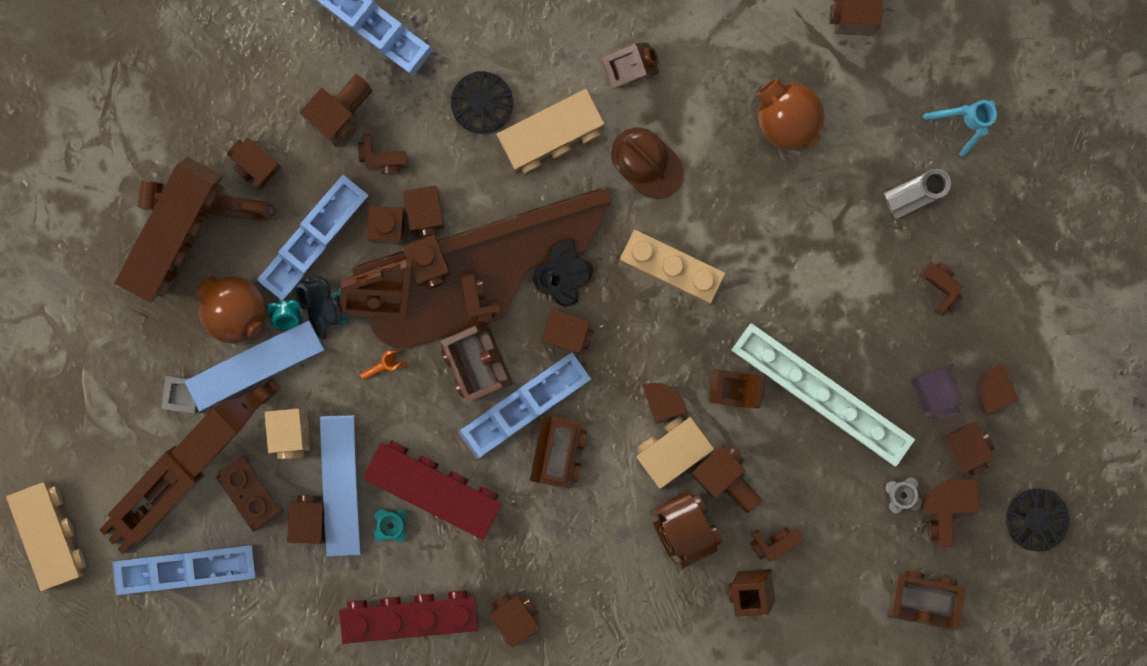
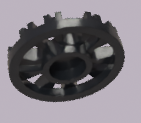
(481, 102)
(1037, 520)

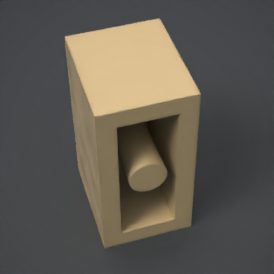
(674, 451)

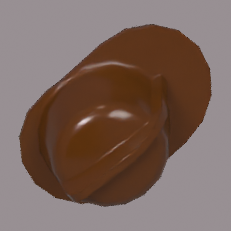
(647, 163)

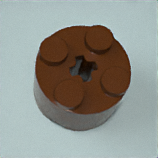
(685, 529)

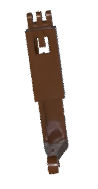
(181, 468)

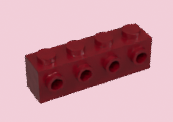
(433, 491)
(408, 619)

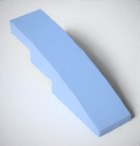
(381, 32)
(312, 238)
(254, 365)
(524, 405)
(340, 485)
(183, 570)

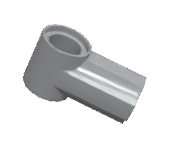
(915, 194)

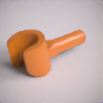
(387, 363)

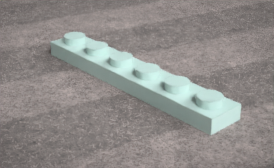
(823, 395)

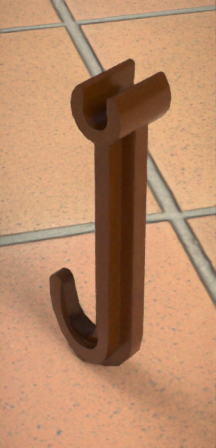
(225, 205)

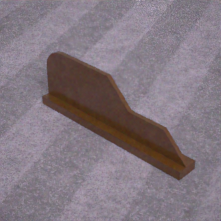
(494, 253)

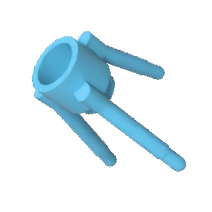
(976, 116)

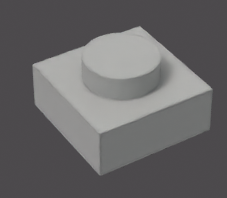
(177, 396)

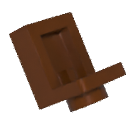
(387, 162)
(427, 262)
(941, 278)
(736, 389)

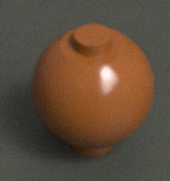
(790, 114)
(231, 309)

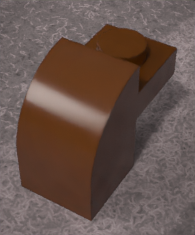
(949, 498)

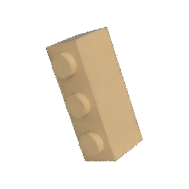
(551, 132)
(671, 267)
(288, 433)
(46, 535)

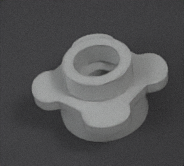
(909, 487)

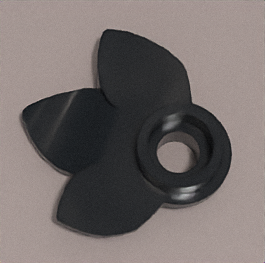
(566, 271)
(322, 309)

